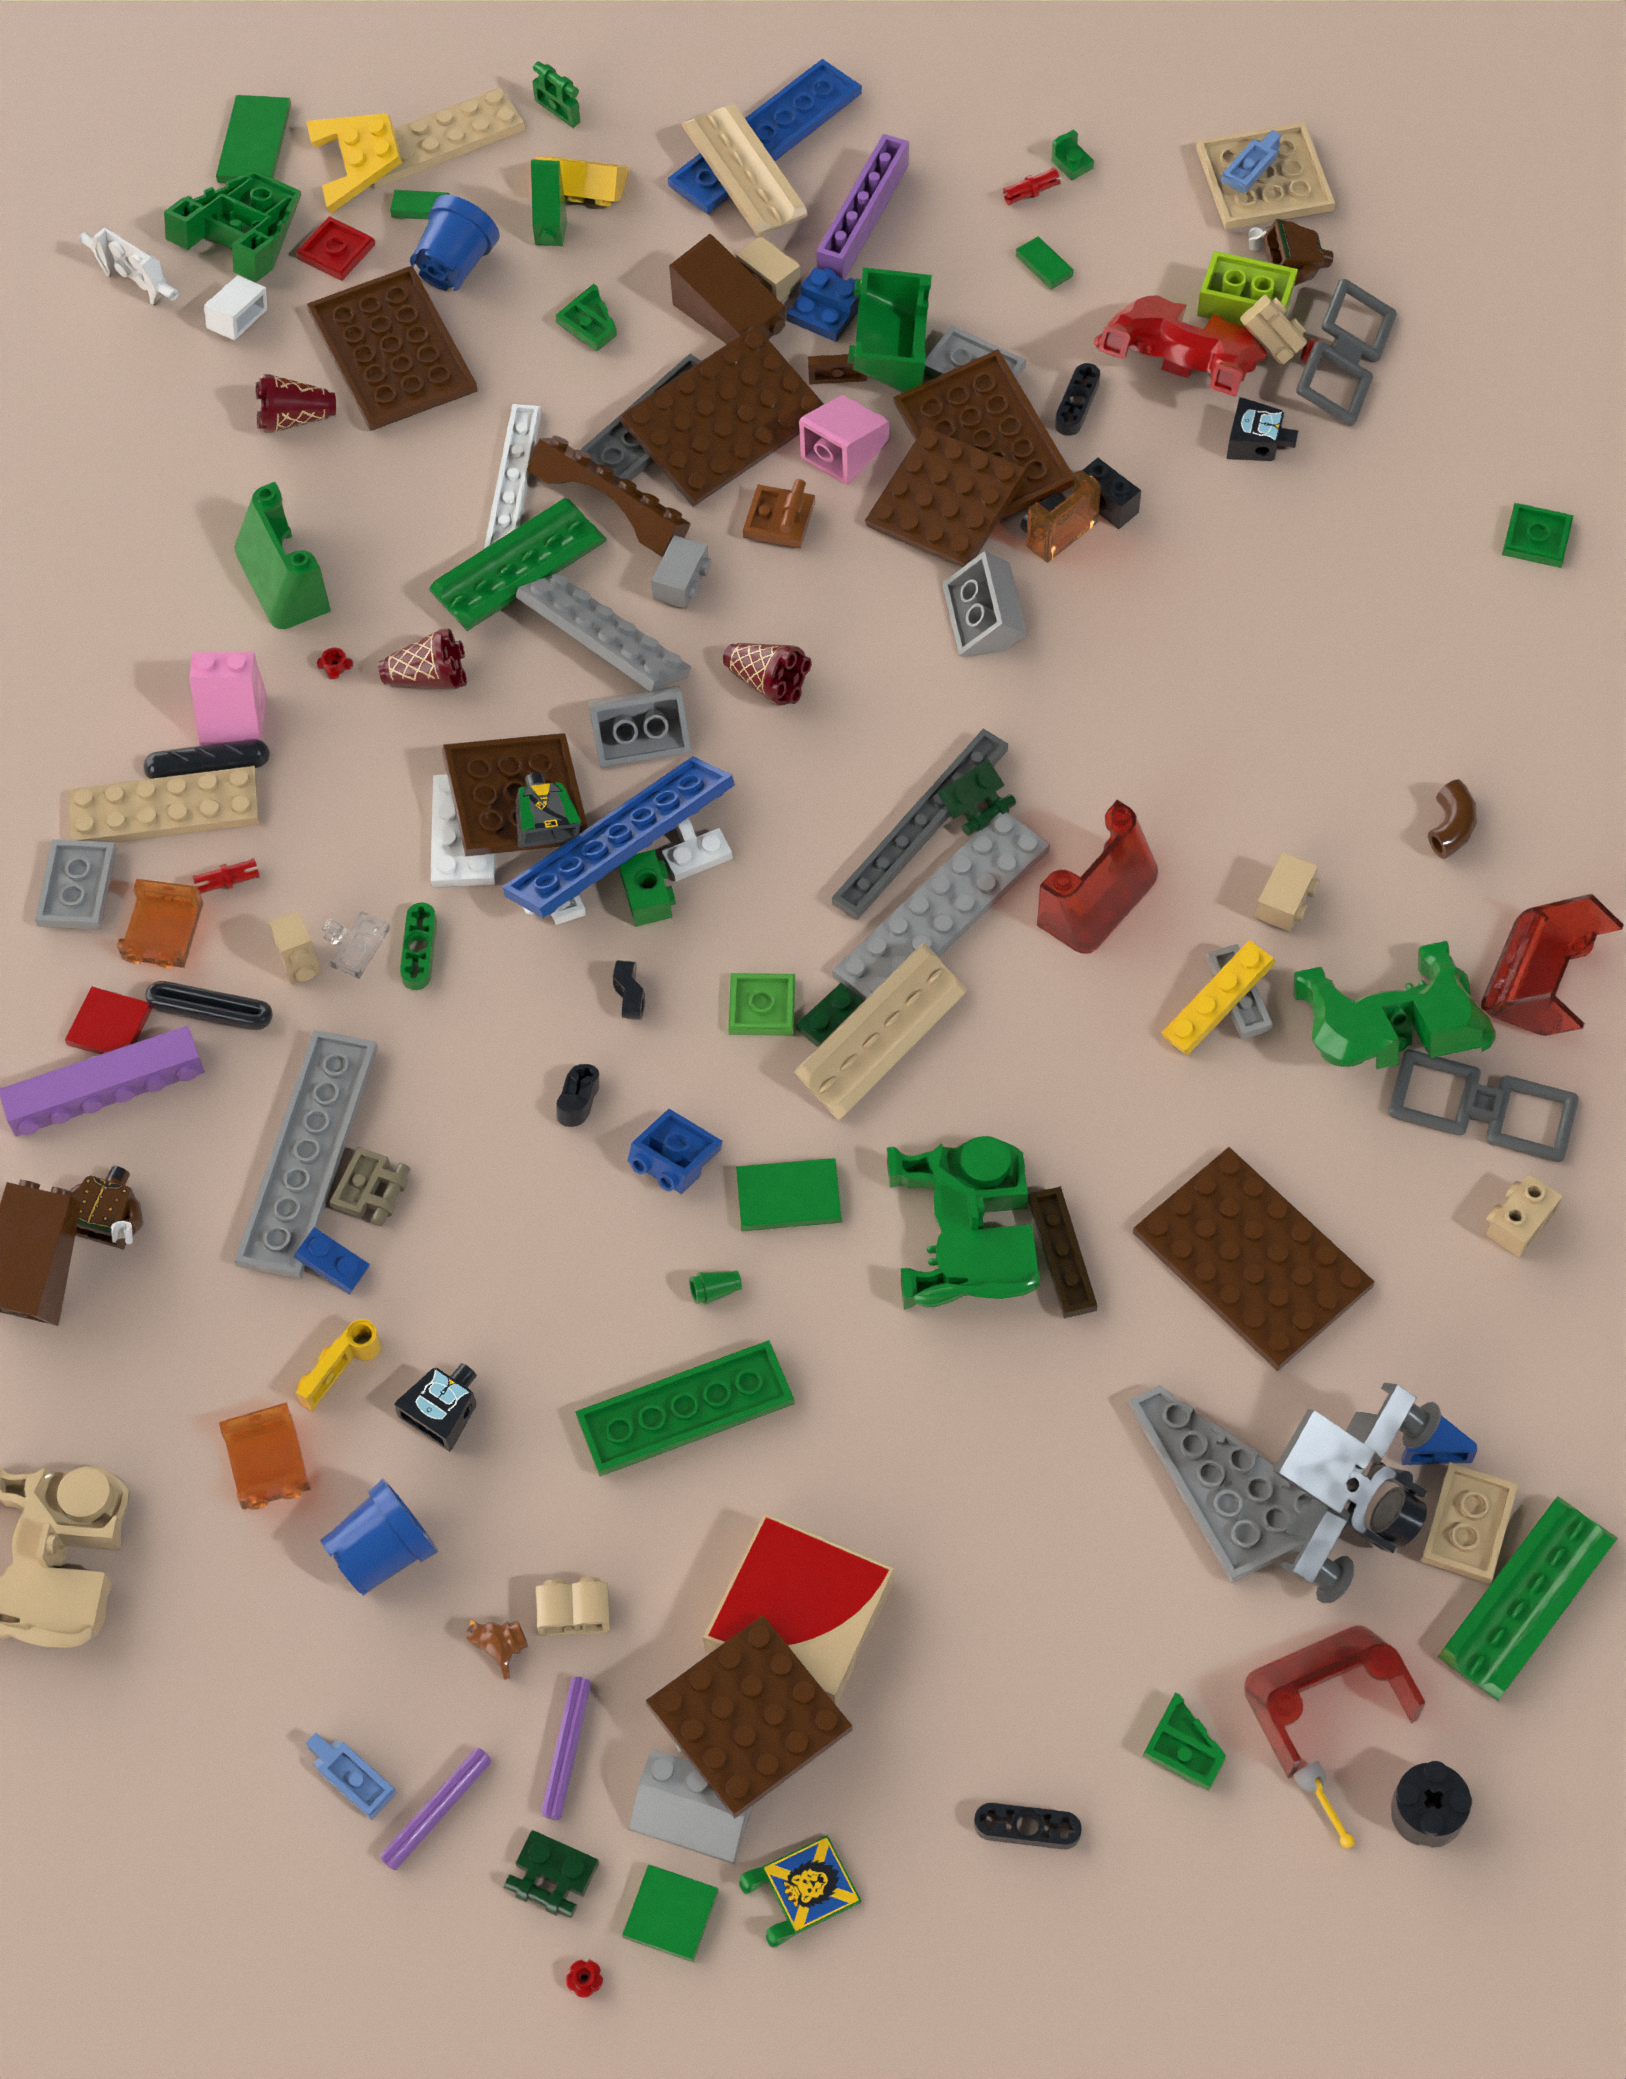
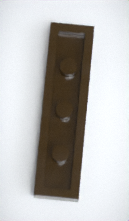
(1062, 1252)

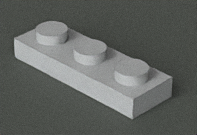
(1250, 1012)

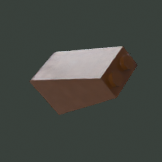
(722, 293)
(35, 1250)

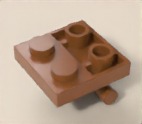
(779, 515)

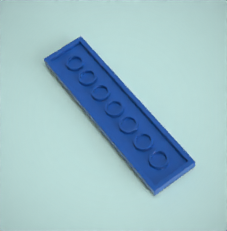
(778, 125)
(618, 837)

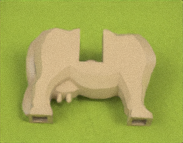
(37, 1595)

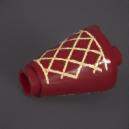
(291, 403)
(427, 663)
(770, 669)

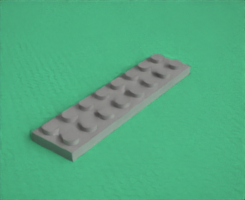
(945, 903)
(306, 1152)

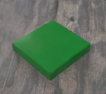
(1537, 535)
(670, 1913)

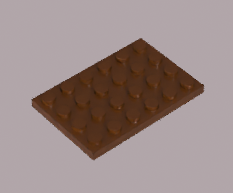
(392, 348)
(990, 412)
(722, 415)
(1253, 1258)

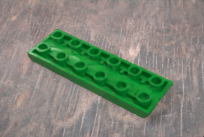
(521, 557)
(1527, 1598)

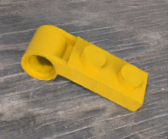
(335, 1359)

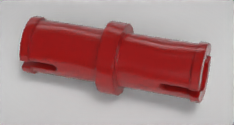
(1031, 186)
(226, 876)

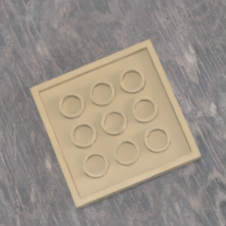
(1286, 190)

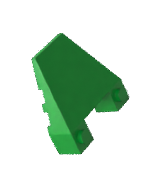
(244, 216)

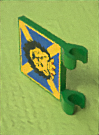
(807, 1886)

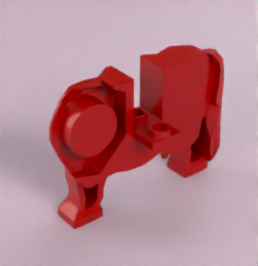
(1157, 330)

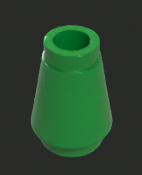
(713, 1285)

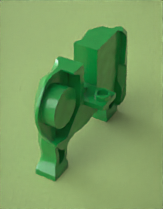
(1384, 1021)
(970, 1259)

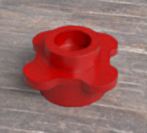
(332, 656)

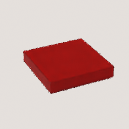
(335, 248)
(107, 1022)

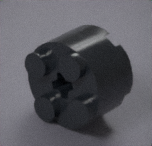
(1434, 1784)

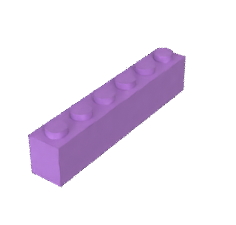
(864, 206)
(101, 1081)

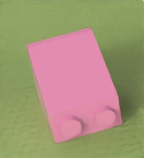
(842, 437)
(227, 696)

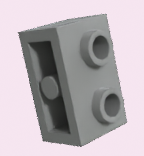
(680, 572)

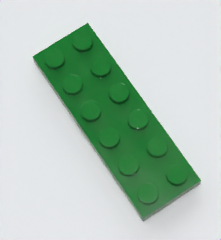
(684, 1408)

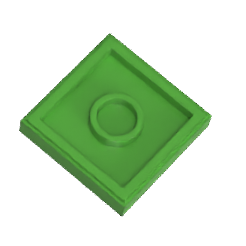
(762, 1004)

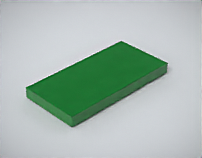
(253, 136)

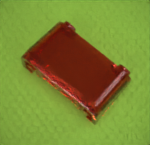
(1091, 906)

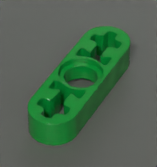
(423, 958)

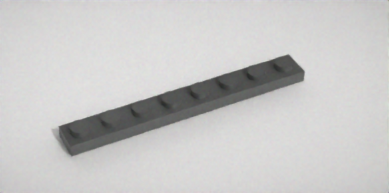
(912, 831)

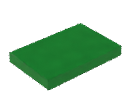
(788, 1194)

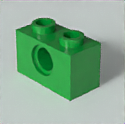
(647, 904)

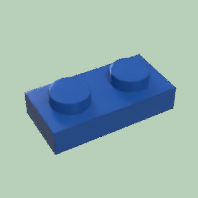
(331, 1260)

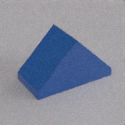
(1445, 1446)

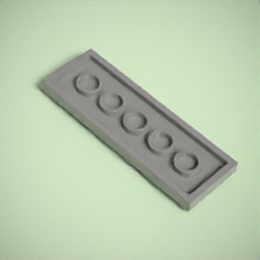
(604, 632)

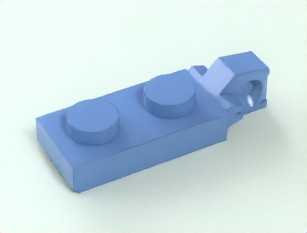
(1252, 162)
(351, 1775)

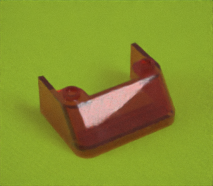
(1536, 959)
(1276, 1686)

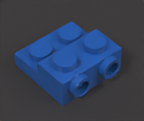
(824, 304)
(673, 1151)

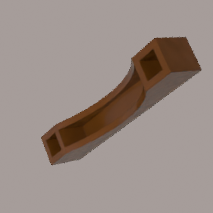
(653, 523)

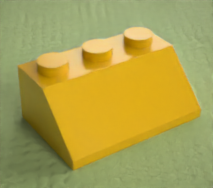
(591, 180)

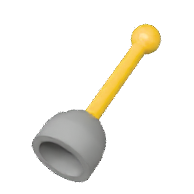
(1312, 1780)

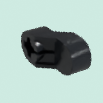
(631, 992)
(577, 1095)

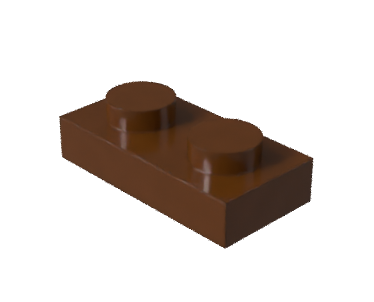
(832, 369)

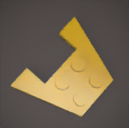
(367, 152)

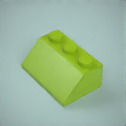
(1239, 282)

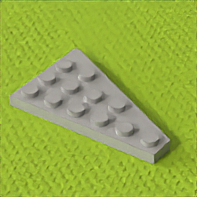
(1224, 1484)

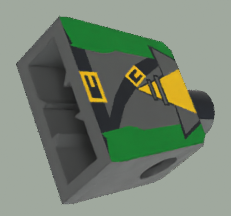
(544, 813)

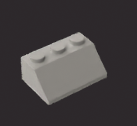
(984, 606)
(639, 726)
(684, 1811)

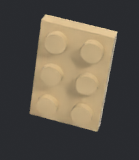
(1469, 1523)

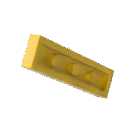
(1218, 997)

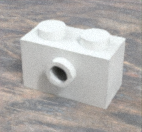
(235, 307)

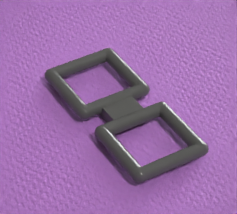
(1346, 352)
(1484, 1104)

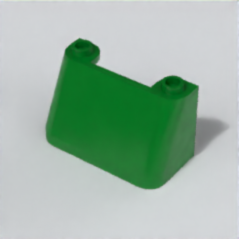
(891, 327)
(285, 584)

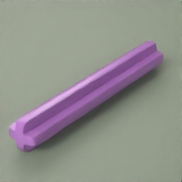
(566, 1748)
(435, 1808)

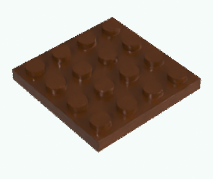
(946, 497)
(486, 785)
(748, 1716)

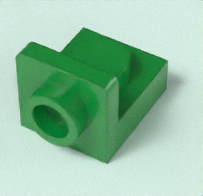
(1070, 156)

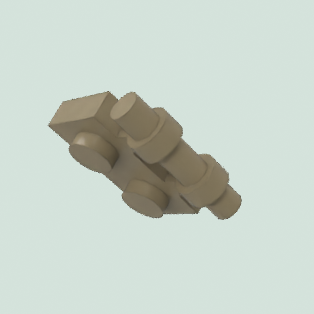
(360, 1182)

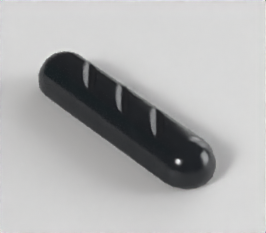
(206, 758)
(209, 1005)

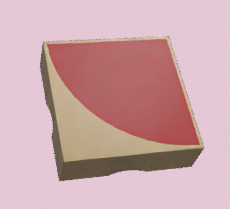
(812, 1595)

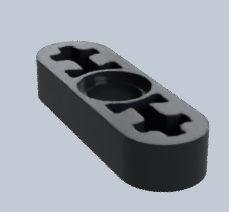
(1078, 409)
(1018, 1812)

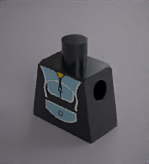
(1258, 432)
(439, 1405)

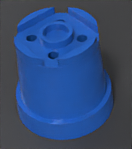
(453, 242)
(378, 1539)

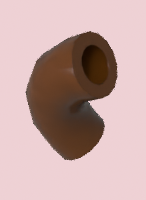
(1458, 821)

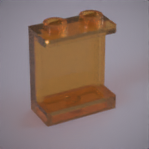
(1056, 530)
(161, 924)
(265, 1456)

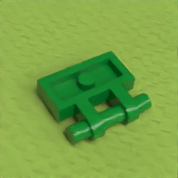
(556, 94)

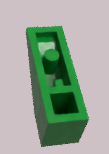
(548, 203)

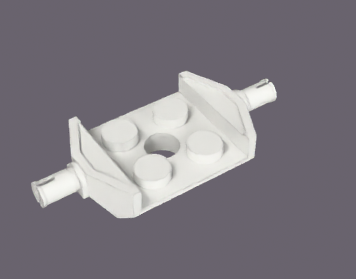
(120, 256)

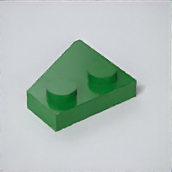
(588, 319)
(1184, 1746)

